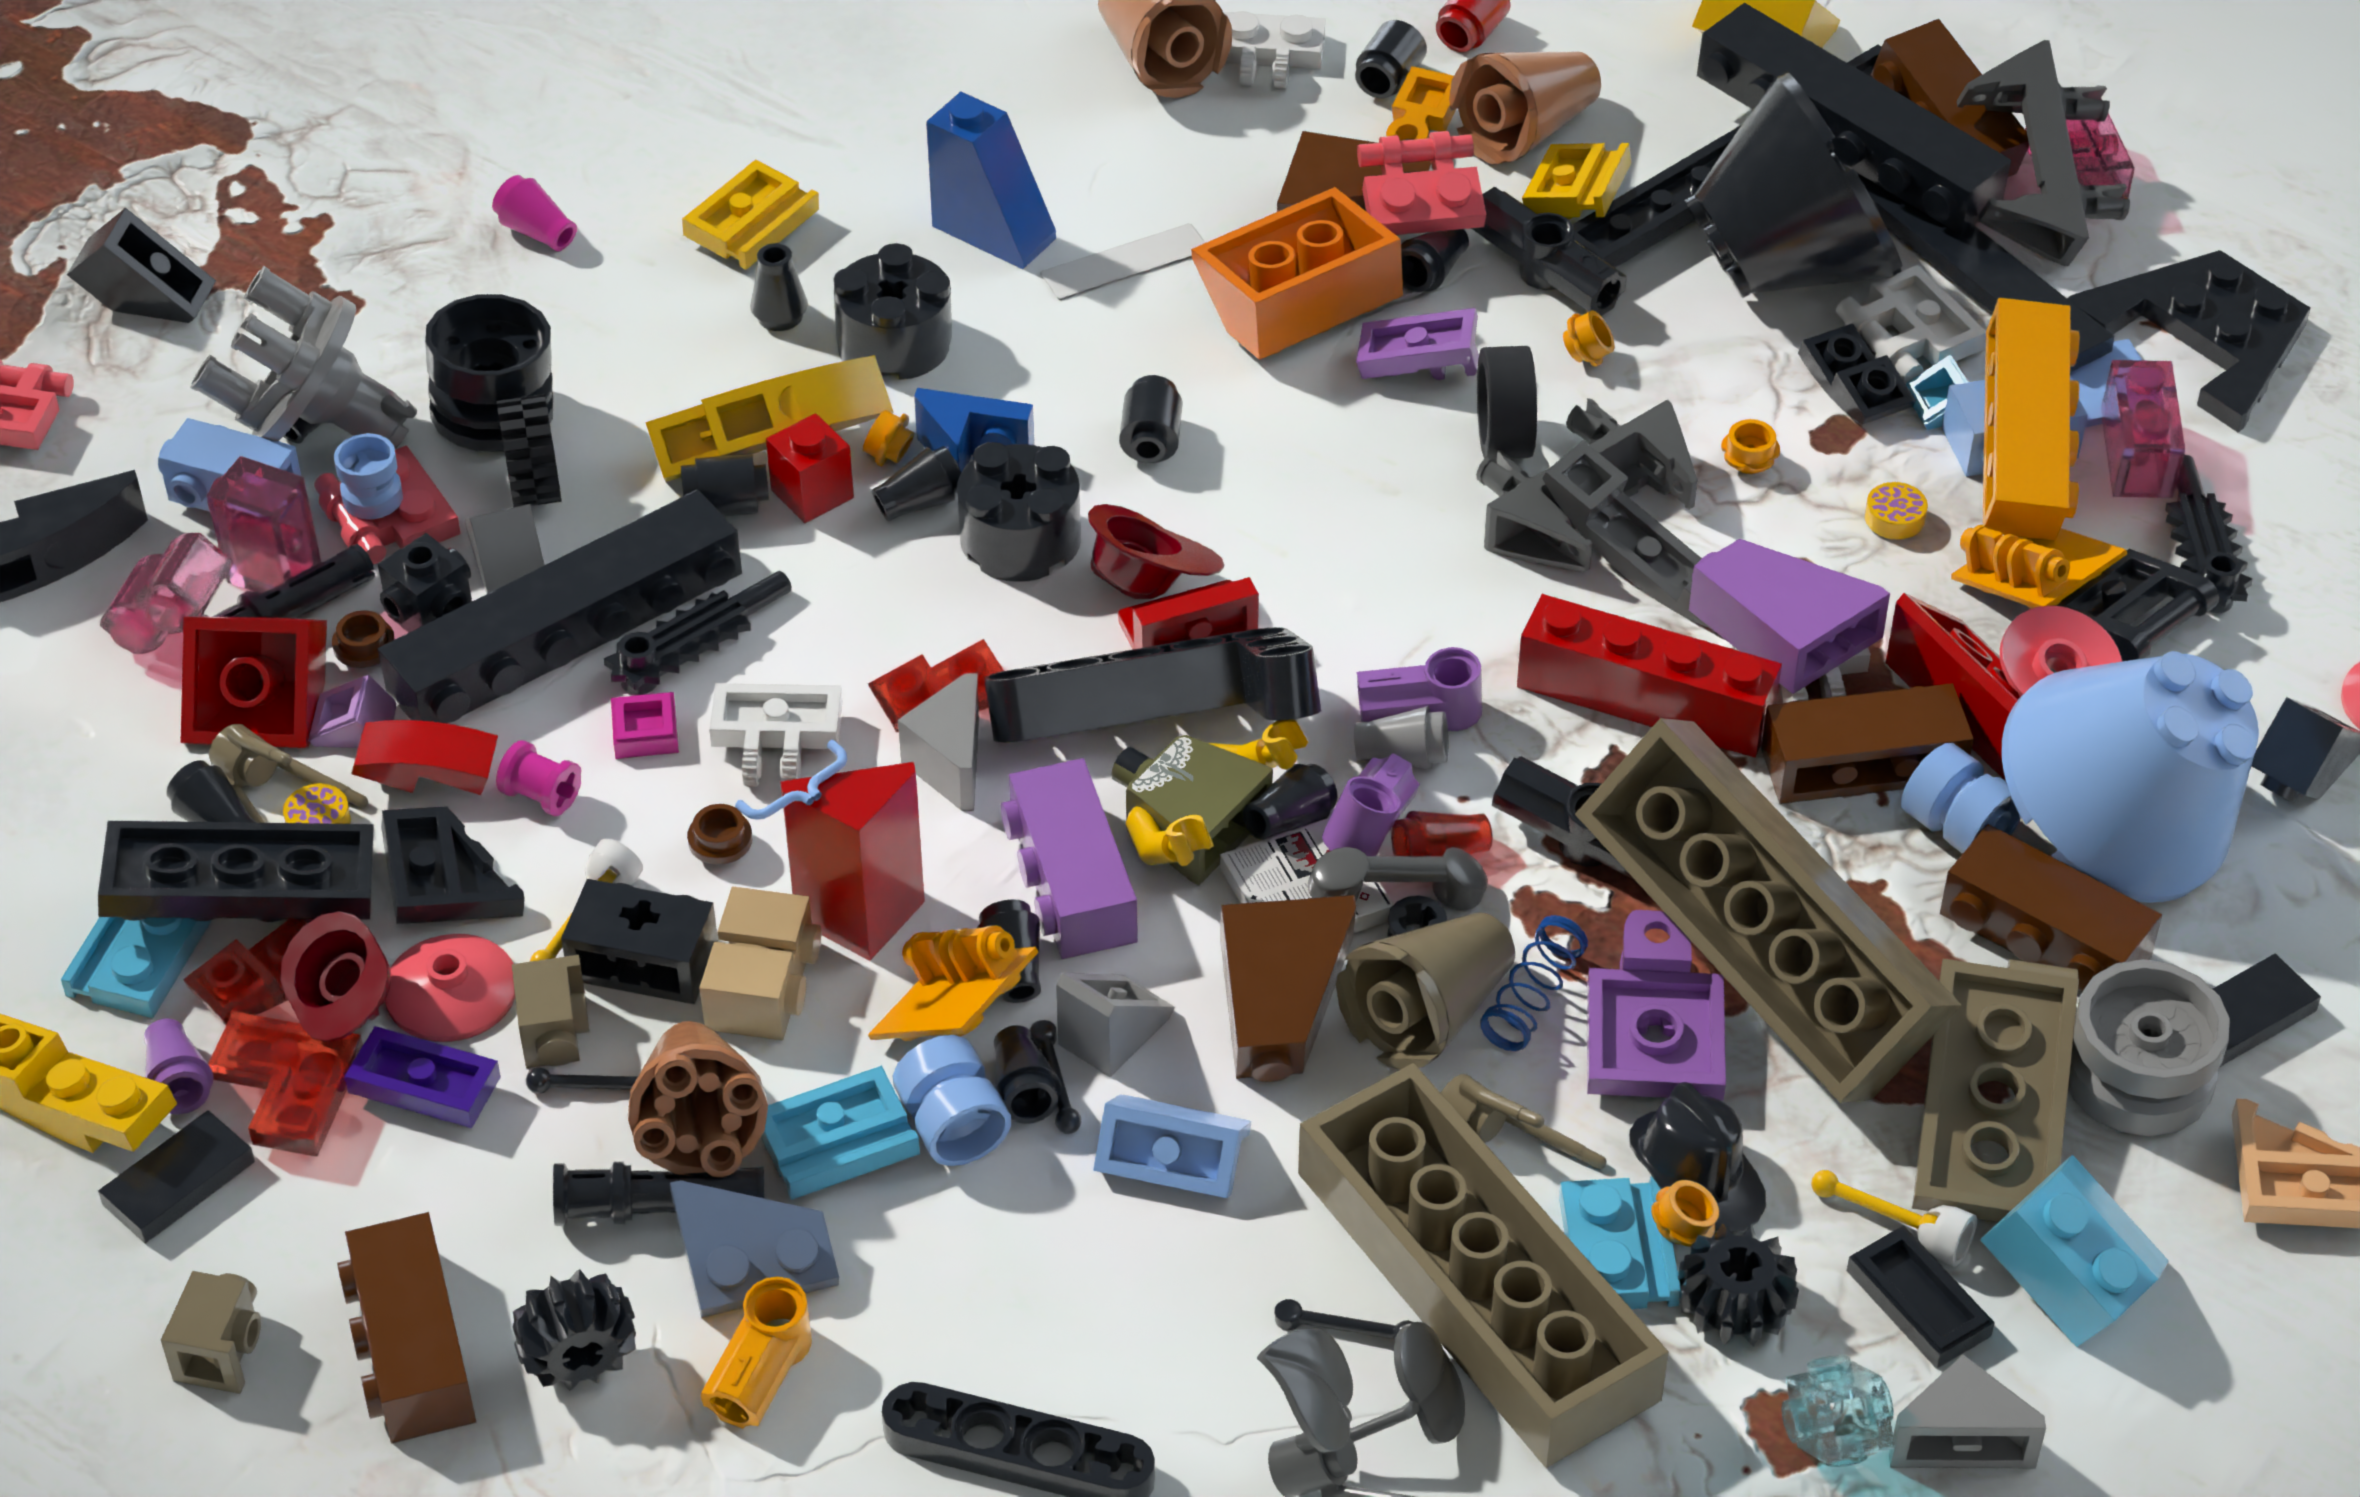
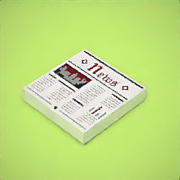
(1281, 870)

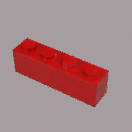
(1646, 673)

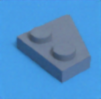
(746, 1238)

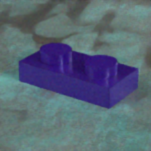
(422, 1076)

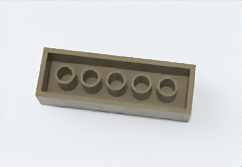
(1767, 910)
(1482, 1264)

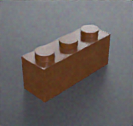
(1933, 72)
(1858, 740)
(2045, 908)
(405, 1328)

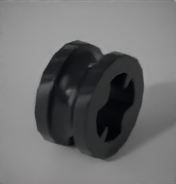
(1414, 910)

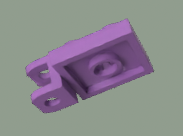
(1655, 990)

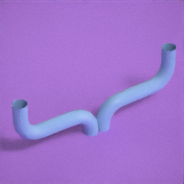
(814, 793)

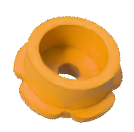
(1588, 338)
(888, 438)
(1750, 446)
(1685, 1212)

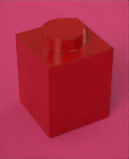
(810, 468)

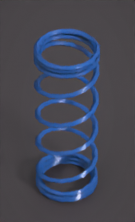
(1510, 1017)

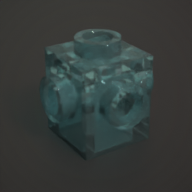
(1856, 1423)

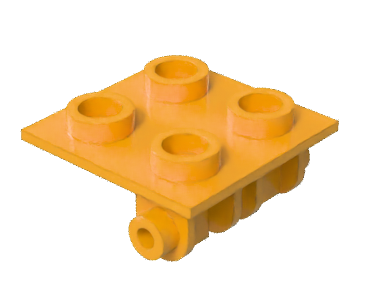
(2031, 568)
(957, 981)

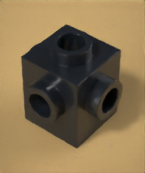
(423, 582)

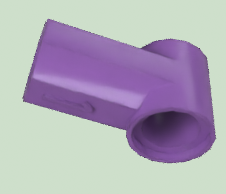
(1445, 683)
(1371, 805)

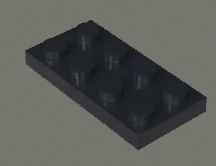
(235, 870)

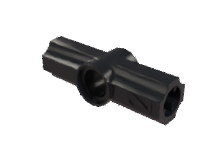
(1549, 253)
(1550, 806)

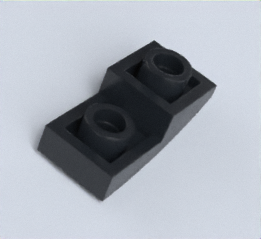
(1853, 377)

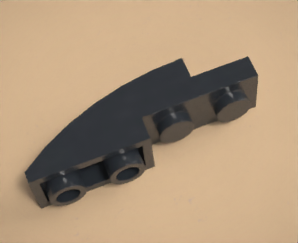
(67, 531)

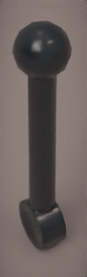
(1044, 1033)
(540, 1080)
(1290, 1316)

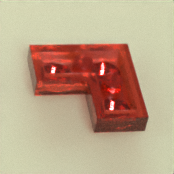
(299, 1078)

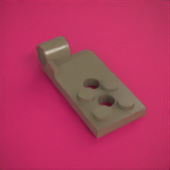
(2009, 1030)

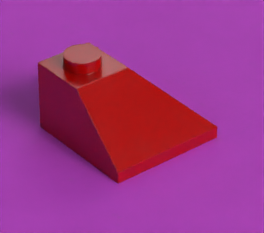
(252, 675)

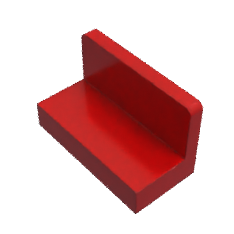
(1192, 614)

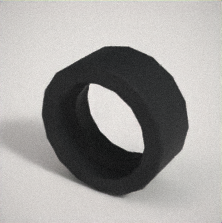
(1507, 401)

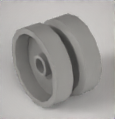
(2147, 1047)

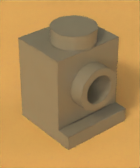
(550, 1010)
(212, 1331)

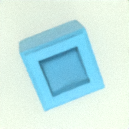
(1932, 389)

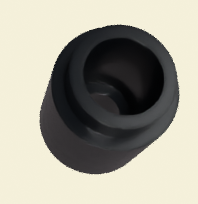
(1388, 58)
(1151, 419)
(728, 482)

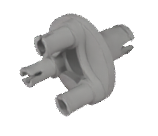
(308, 373)

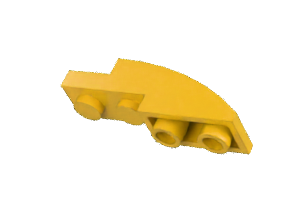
(744, 417)
(73, 1094)

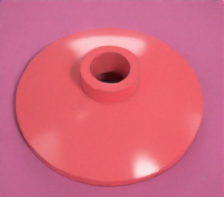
(2054, 640)
(450, 987)

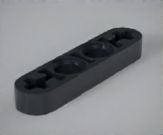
(1023, 1433)

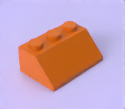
(1300, 272)

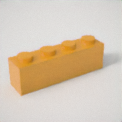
(2029, 419)

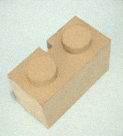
(758, 975)

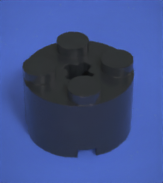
(894, 310)
(1019, 510)

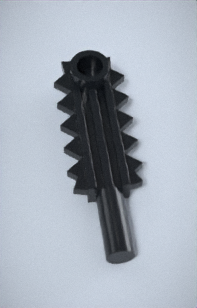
(2207, 538)
(647, 656)

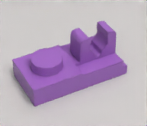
(1419, 343)

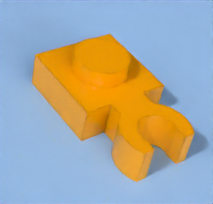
(1421, 105)

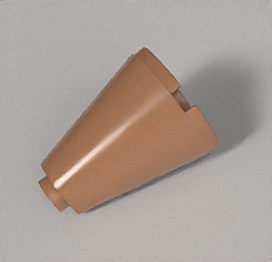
(1170, 41)
(1520, 99)

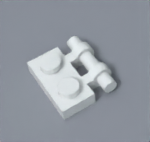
(1923, 314)

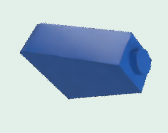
(984, 182)

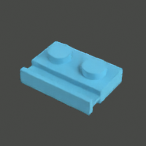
(132, 962)
(838, 1132)
(1619, 1237)

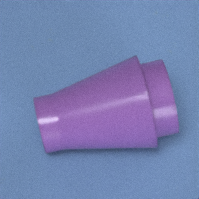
(177, 1063)

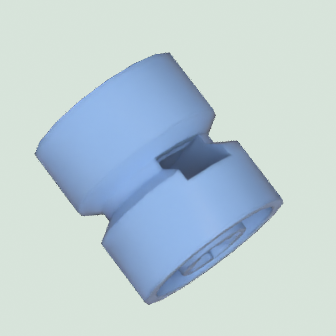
(1956, 797)
(951, 1100)

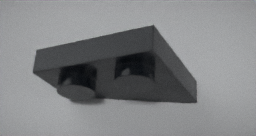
(441, 870)

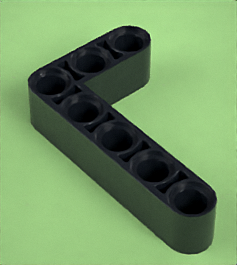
(1258, 667)

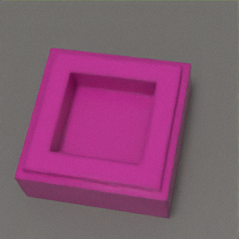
(644, 725)

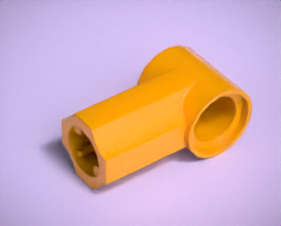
(759, 1353)

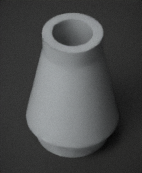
(1412, 735)

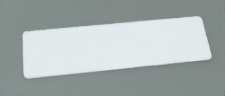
(1122, 261)

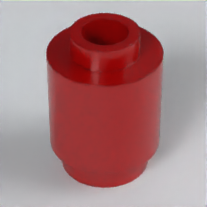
(1469, 22)

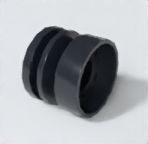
(482, 354)

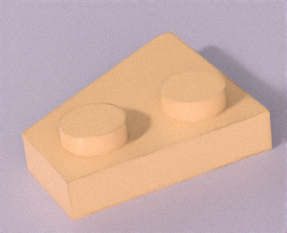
(2295, 1173)

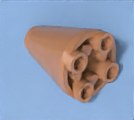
(696, 1104)

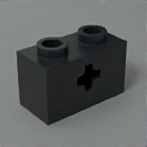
(641, 940)

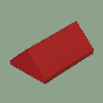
(1941, 649)
(858, 854)

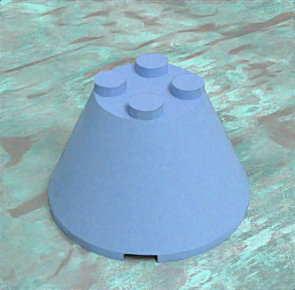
(2135, 769)

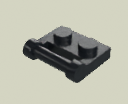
(2131, 590)

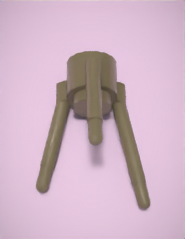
(252, 762)
(1489, 1111)

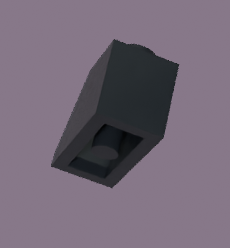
(140, 272)
(2304, 751)

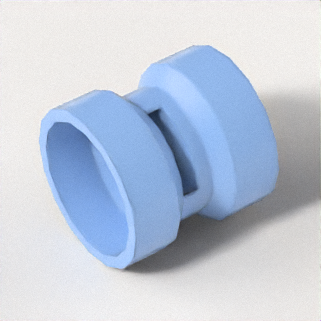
(368, 476)

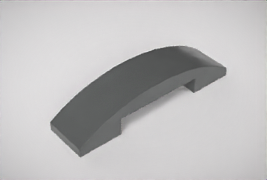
(1621, 531)

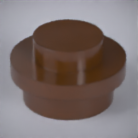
(359, 637)
(719, 834)

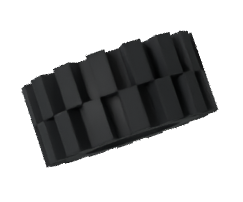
(529, 451)

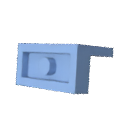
(1170, 1145)

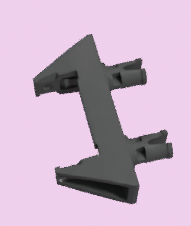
(2055, 219)
(1528, 520)

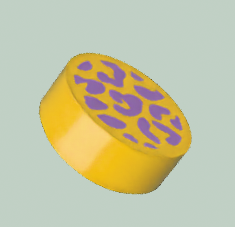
(1896, 510)
(317, 805)

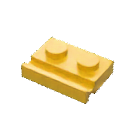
(1577, 179)
(750, 212)

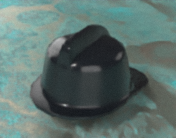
(1702, 1143)

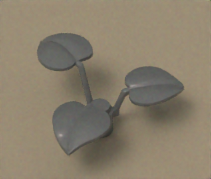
(1319, 1389)

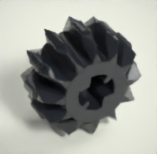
(1738, 1285)
(574, 1330)

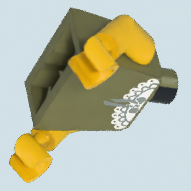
(1193, 795)

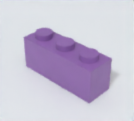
(1070, 859)

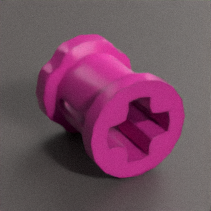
(538, 778)

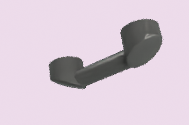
(1456, 875)

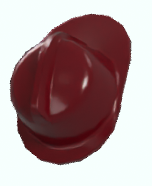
(1142, 555)
(335, 976)

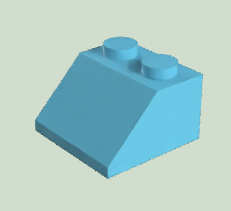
(2076, 1252)

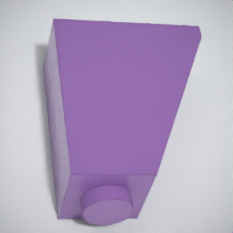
(1787, 609)

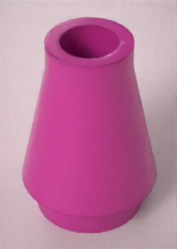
(532, 212)

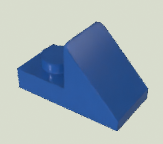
(969, 421)

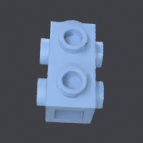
(207, 451)

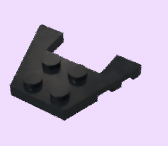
(2218, 312)

